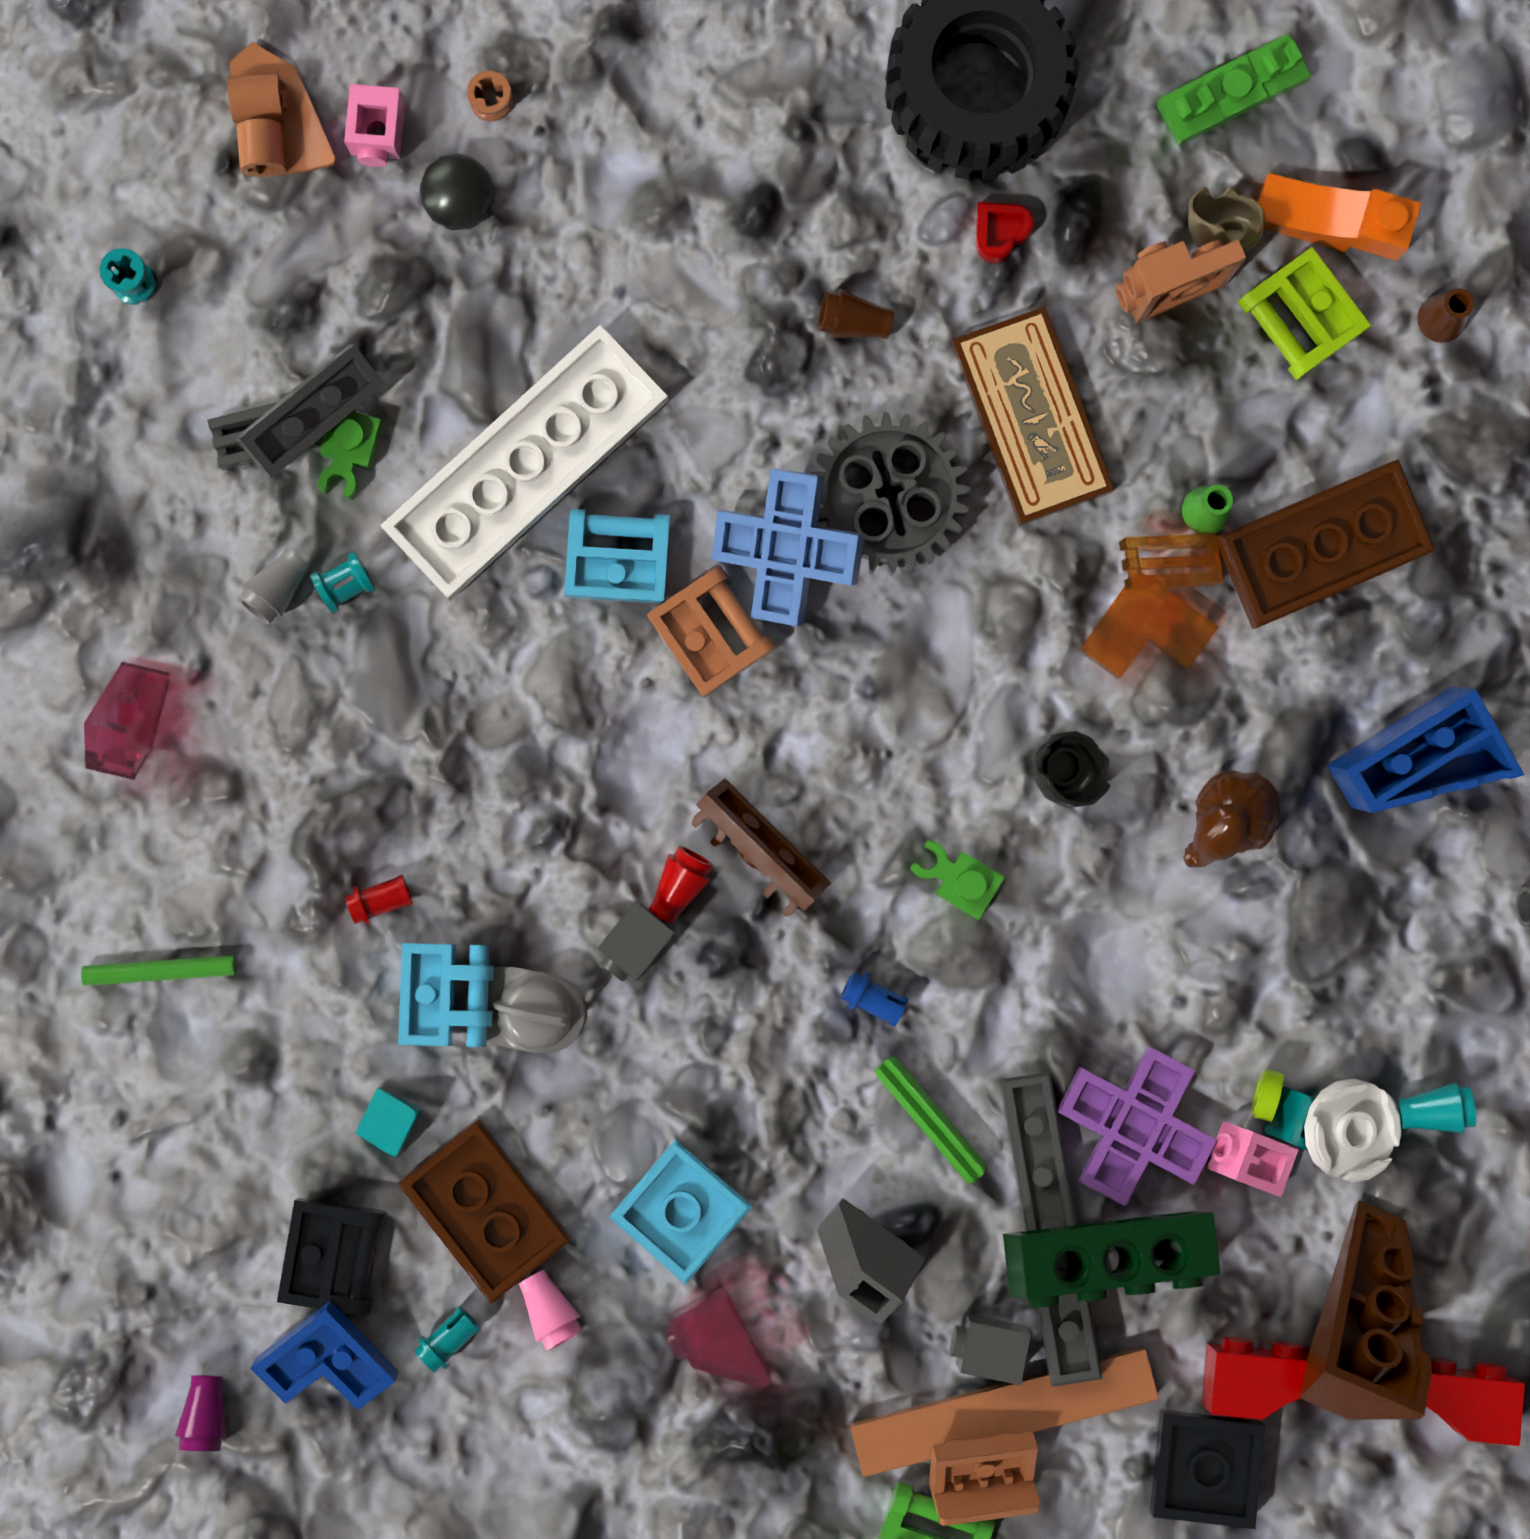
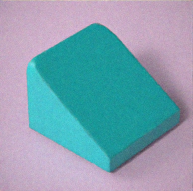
(1290, 1117)
(389, 1122)

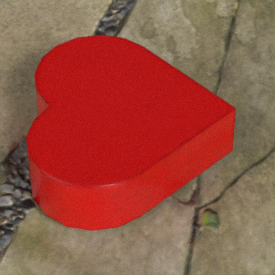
(1000, 228)

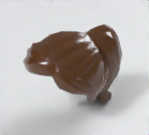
(1232, 816)

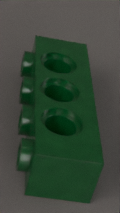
(1034, 1257)

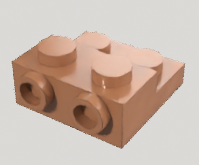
(1169, 277)

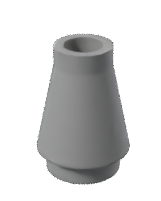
(273, 588)

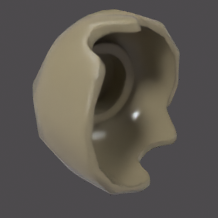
(1225, 218)

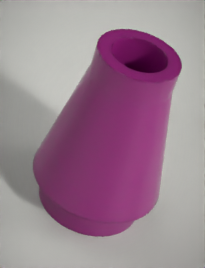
(203, 1415)

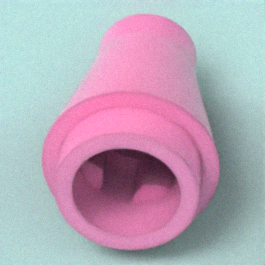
(549, 1311)

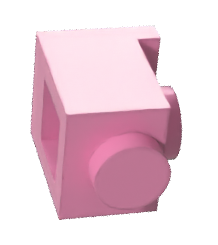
(369, 109)

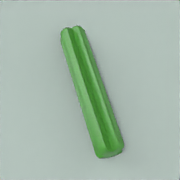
(931, 1119)

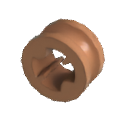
(478, 105)

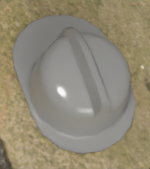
(533, 1011)

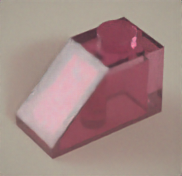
(125, 720)
(716, 1339)

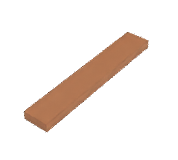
(1033, 1406)

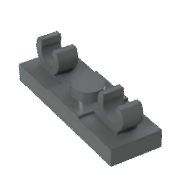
(310, 411)

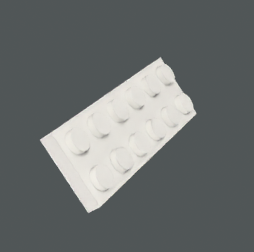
(525, 462)

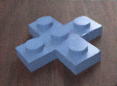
(787, 547)

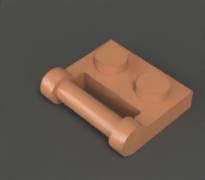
(696, 639)

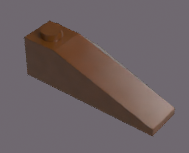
(1368, 1336)

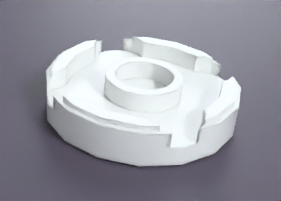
(1352, 1130)

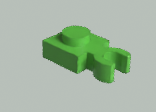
(349, 446)
(964, 883)

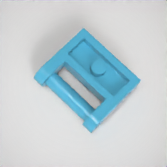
(616, 572)

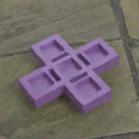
(1136, 1125)

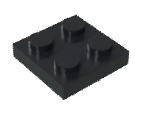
(1207, 1469)

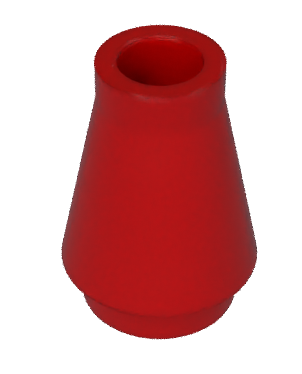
(680, 882)

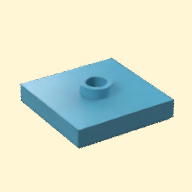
(680, 1211)

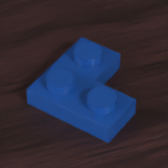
(326, 1347)

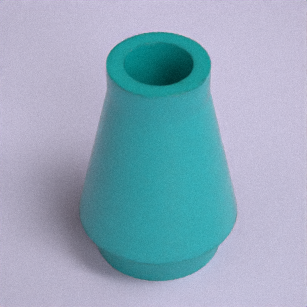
(1439, 1109)

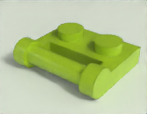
(1317, 304)

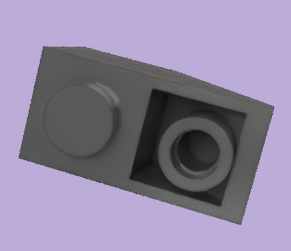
(867, 1261)

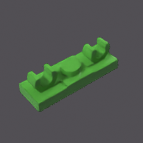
(1233, 89)

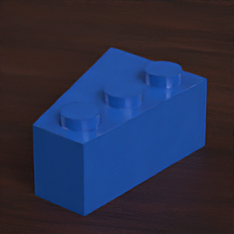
(1426, 753)

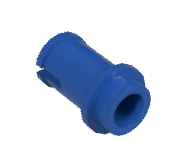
(873, 998)

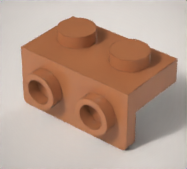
(984, 1478)

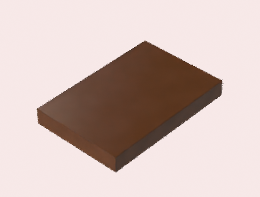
(485, 1211)

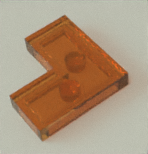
(1145, 617)

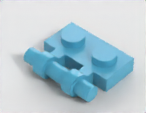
(428, 995)

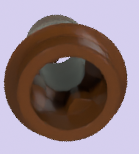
(1445, 315)
(853, 317)

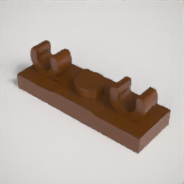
(761, 846)

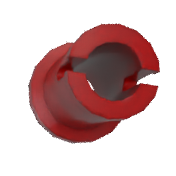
(378, 899)

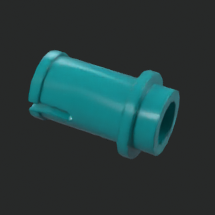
(446, 1340)

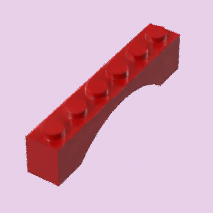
(1258, 1381)

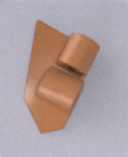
(274, 117)

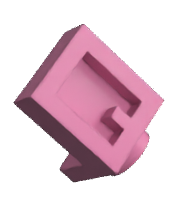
(1252, 1159)

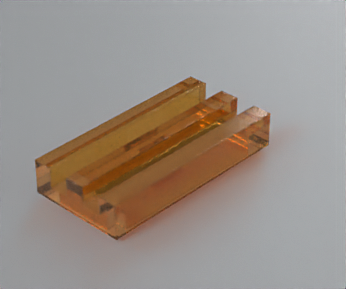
(1134, 564)

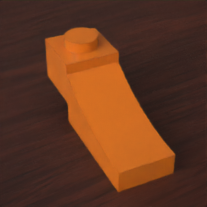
(1338, 216)

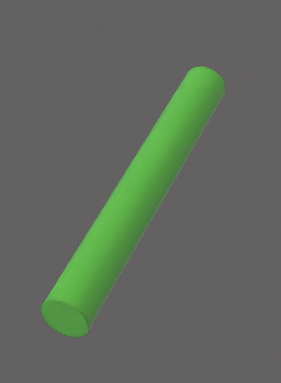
(159, 970)

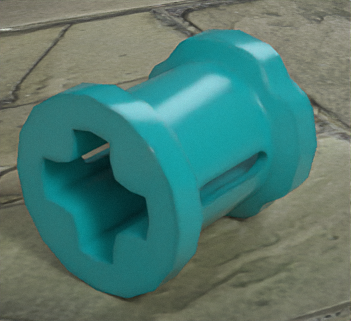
(127, 262)
(325, 582)

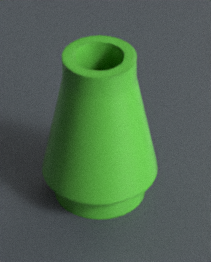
(1200, 515)

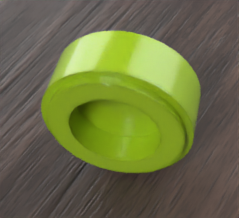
(1267, 1095)

